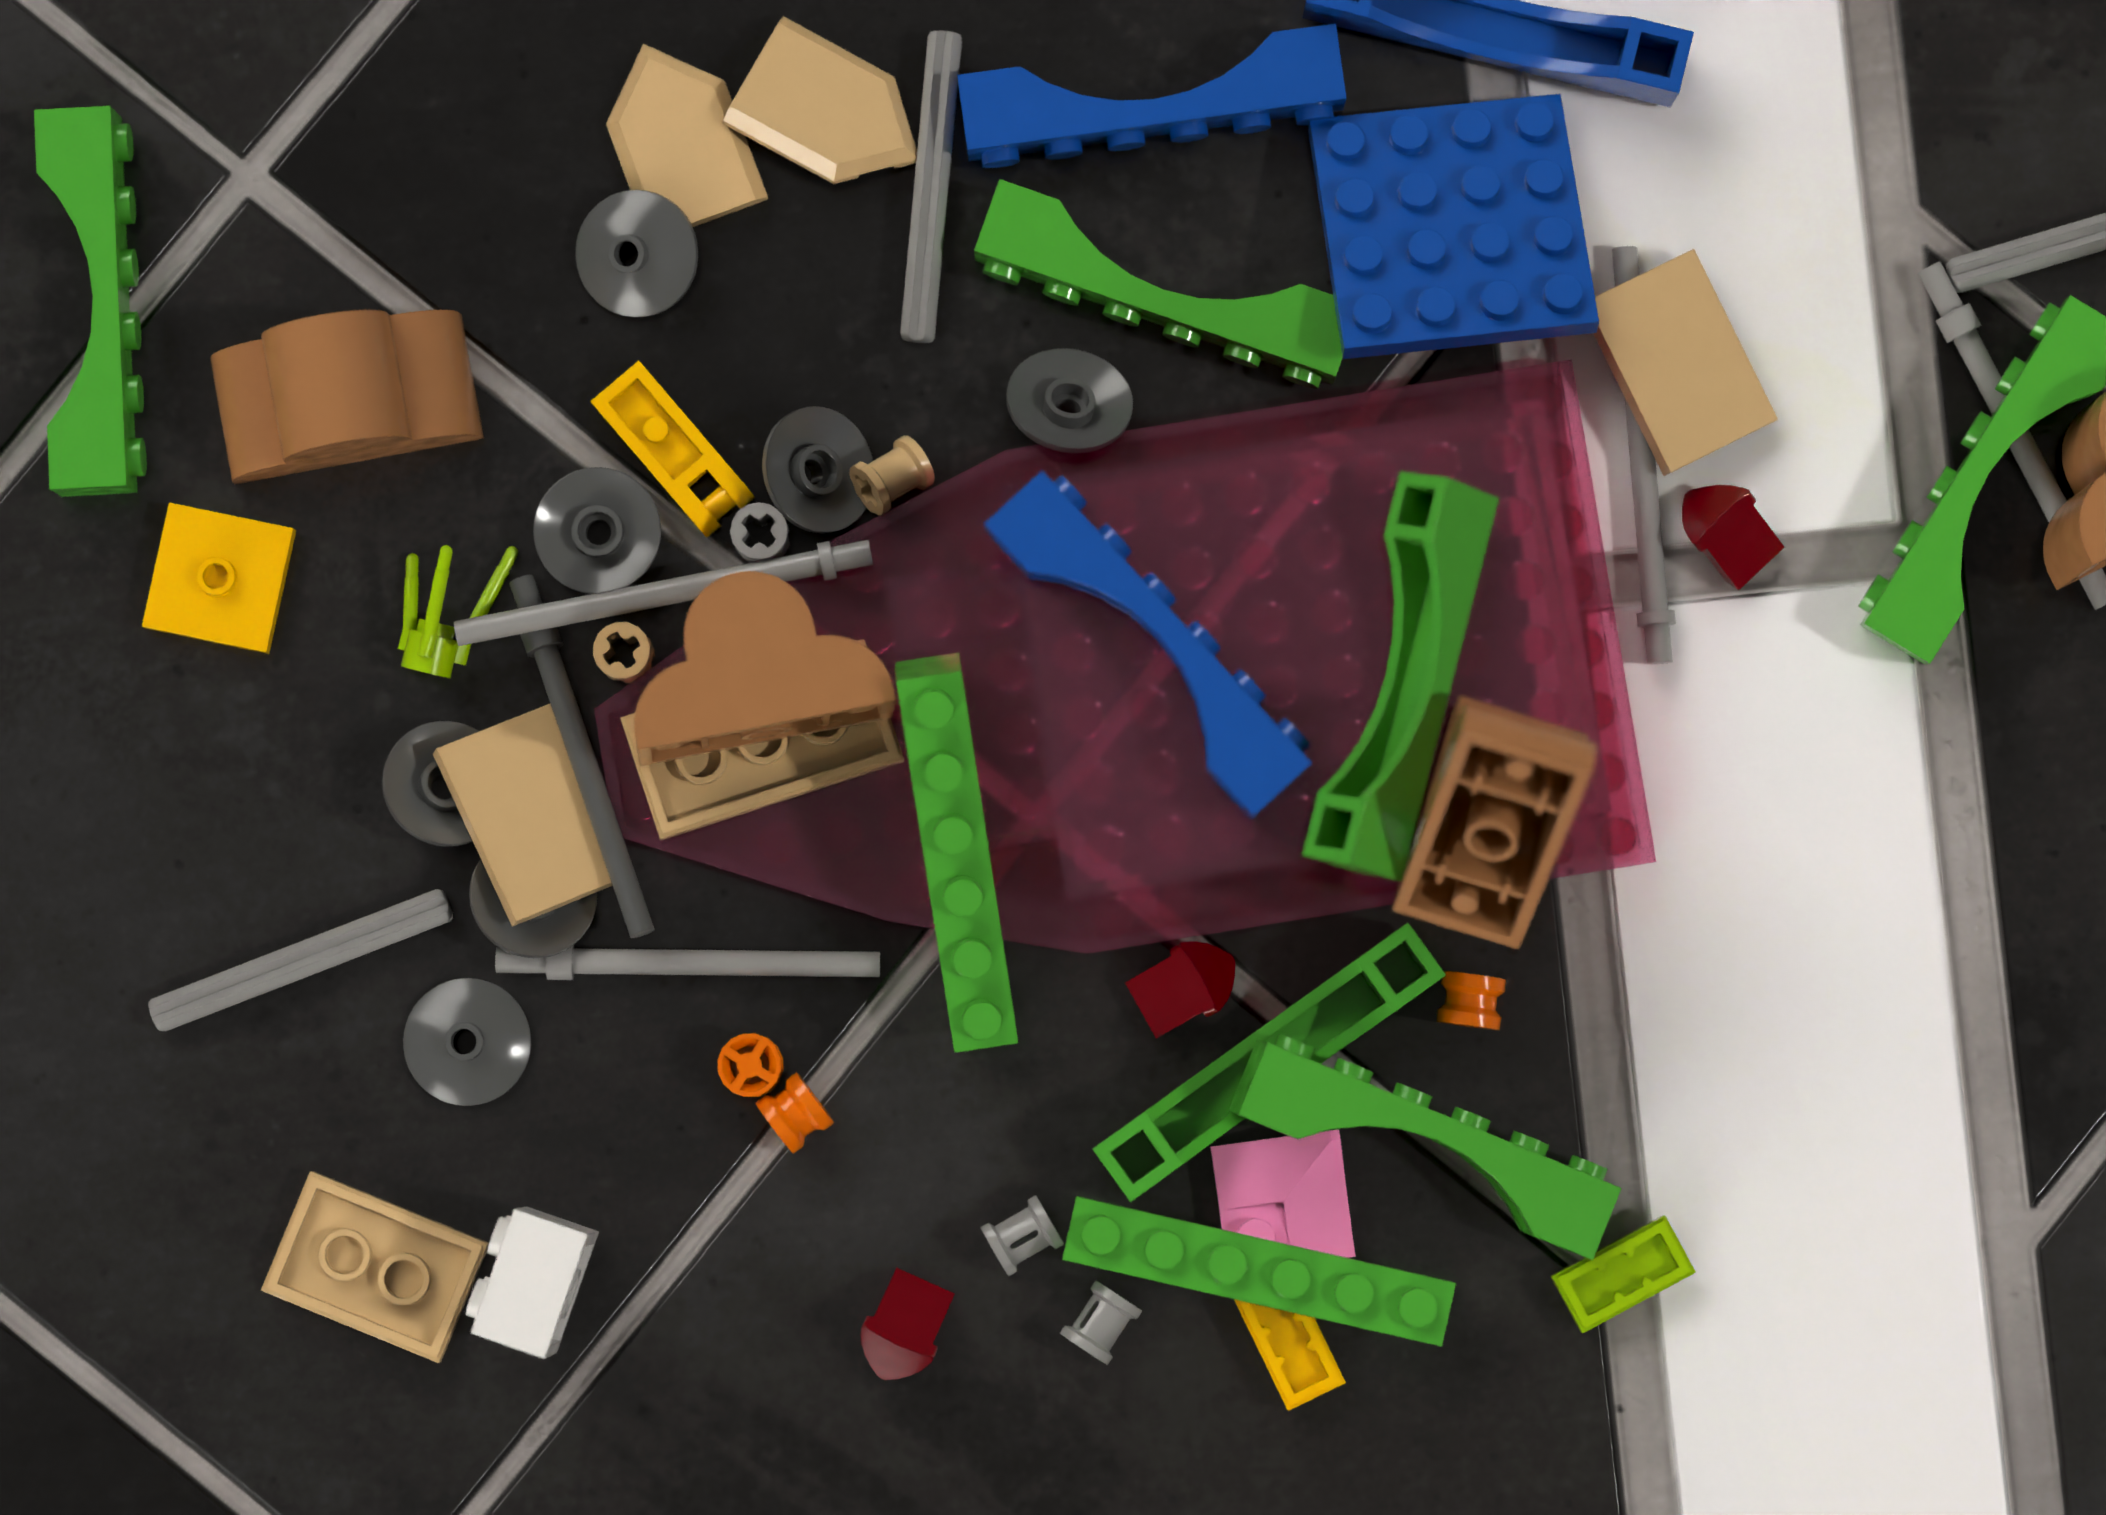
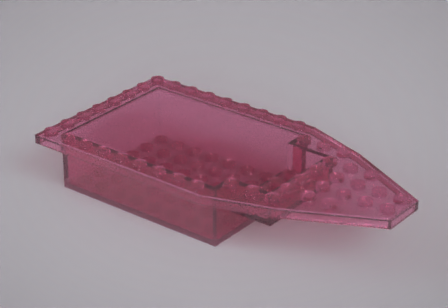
(1083, 720)

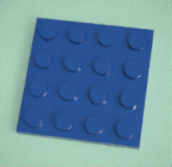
(1452, 226)

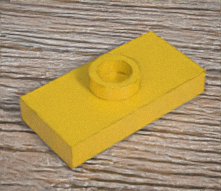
(1292, 1352)

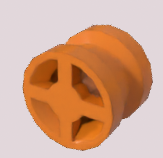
(1471, 1000)
(737, 1067)
(794, 1112)

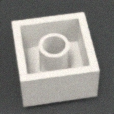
(532, 1281)

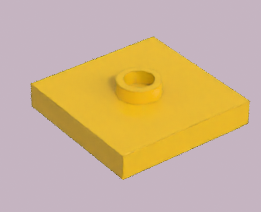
(219, 578)

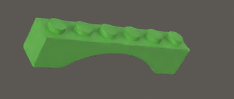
(1037, 240)
(94, 429)
(1436, 556)
(1925, 590)
(956, 852)
(1323, 1019)
(1545, 1197)
(1259, 1271)

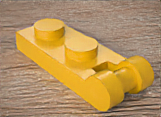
(670, 446)

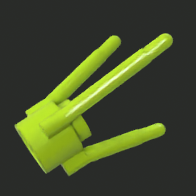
(430, 644)

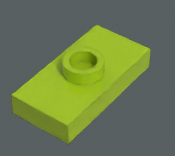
(1623, 1274)

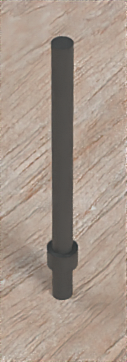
(545, 648)

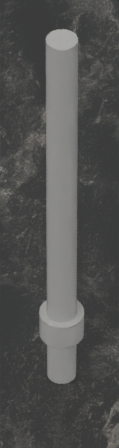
(1959, 325)
(693, 962)

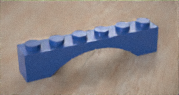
(1570, 46)
(1020, 113)
(1059, 545)

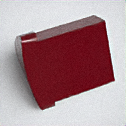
(1729, 531)
(1184, 985)
(904, 1326)

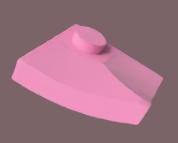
(1286, 1191)

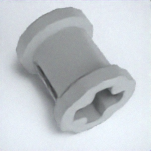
(761, 514)
(1022, 1235)
(1101, 1322)

